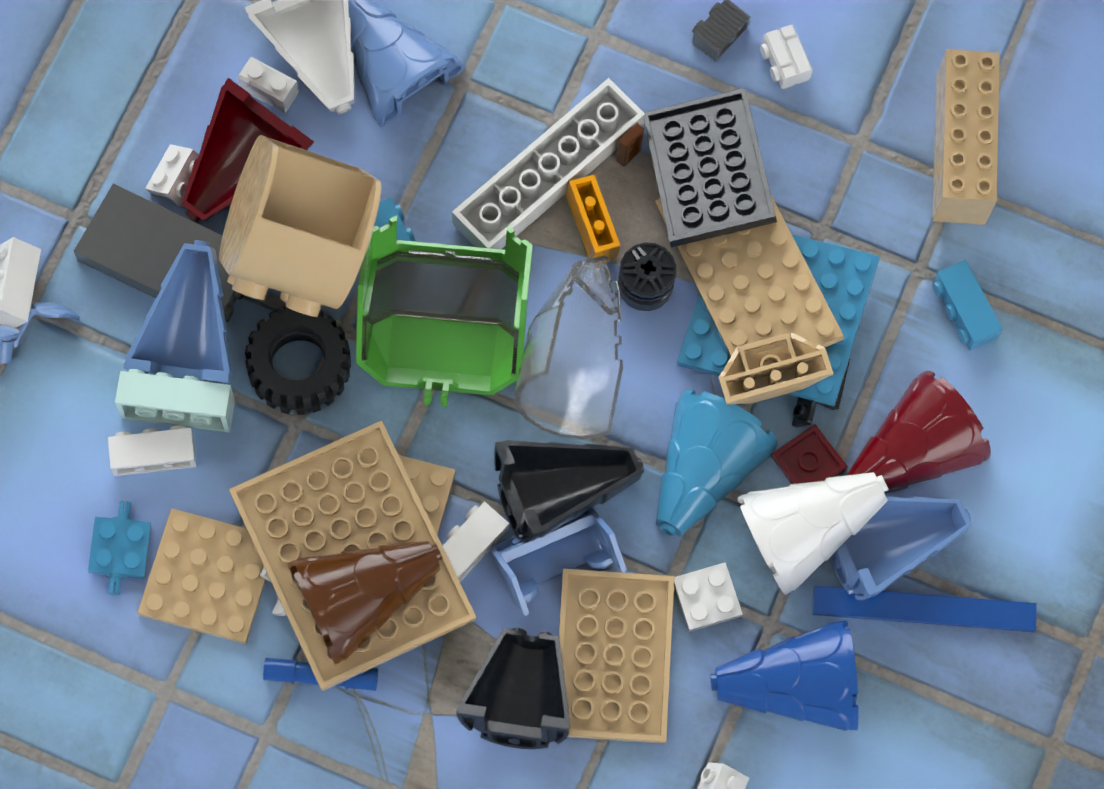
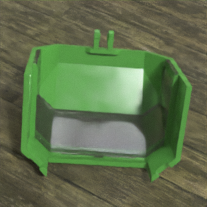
(442, 313)

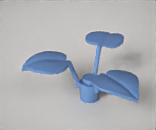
(43, 309)

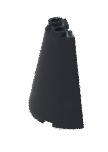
(519, 693)

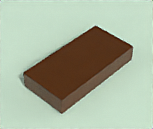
(630, 145)

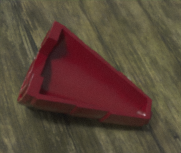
(226, 147)
(924, 436)

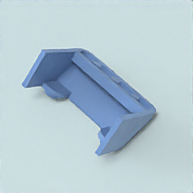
(567, 547)

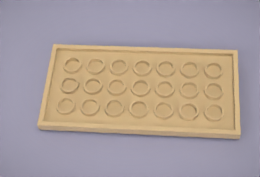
(758, 286)

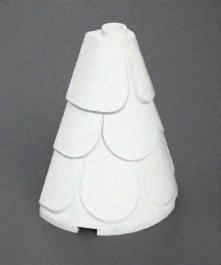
(315, 42)
(809, 521)

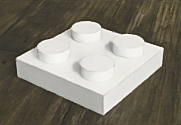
(707, 597)

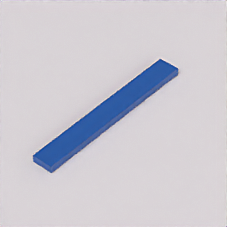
(926, 609)

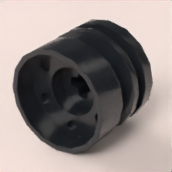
(642, 290)

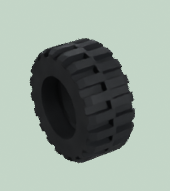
(304, 393)

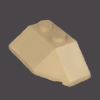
(773, 368)

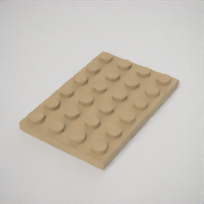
(616, 654)

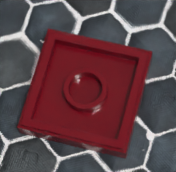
(809, 458)

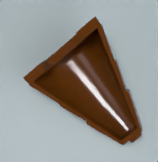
(362, 589)

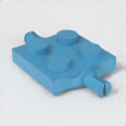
(119, 547)

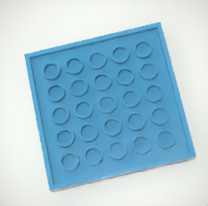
(845, 282)

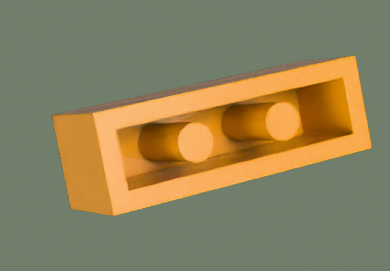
(592, 218)

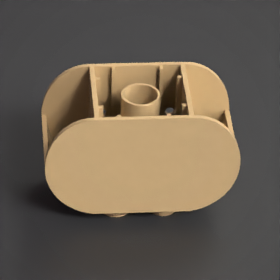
(298, 226)

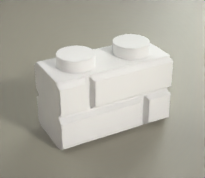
(786, 57)
(268, 84)

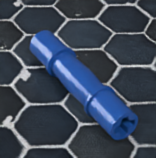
(293, 671)

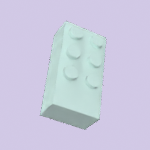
(174, 400)

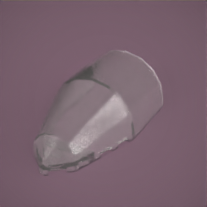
(571, 356)

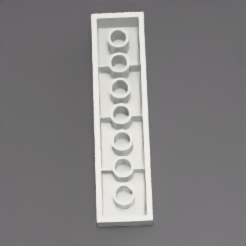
(546, 166)

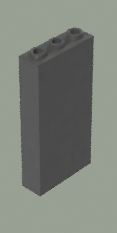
(141, 241)

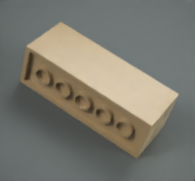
(966, 137)

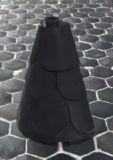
(558, 481)

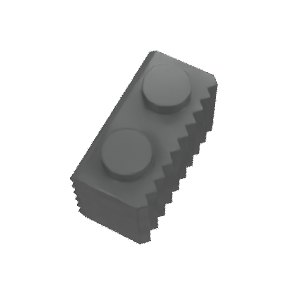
(720, 29)

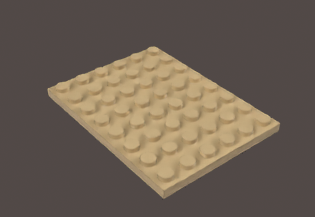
(340, 501)

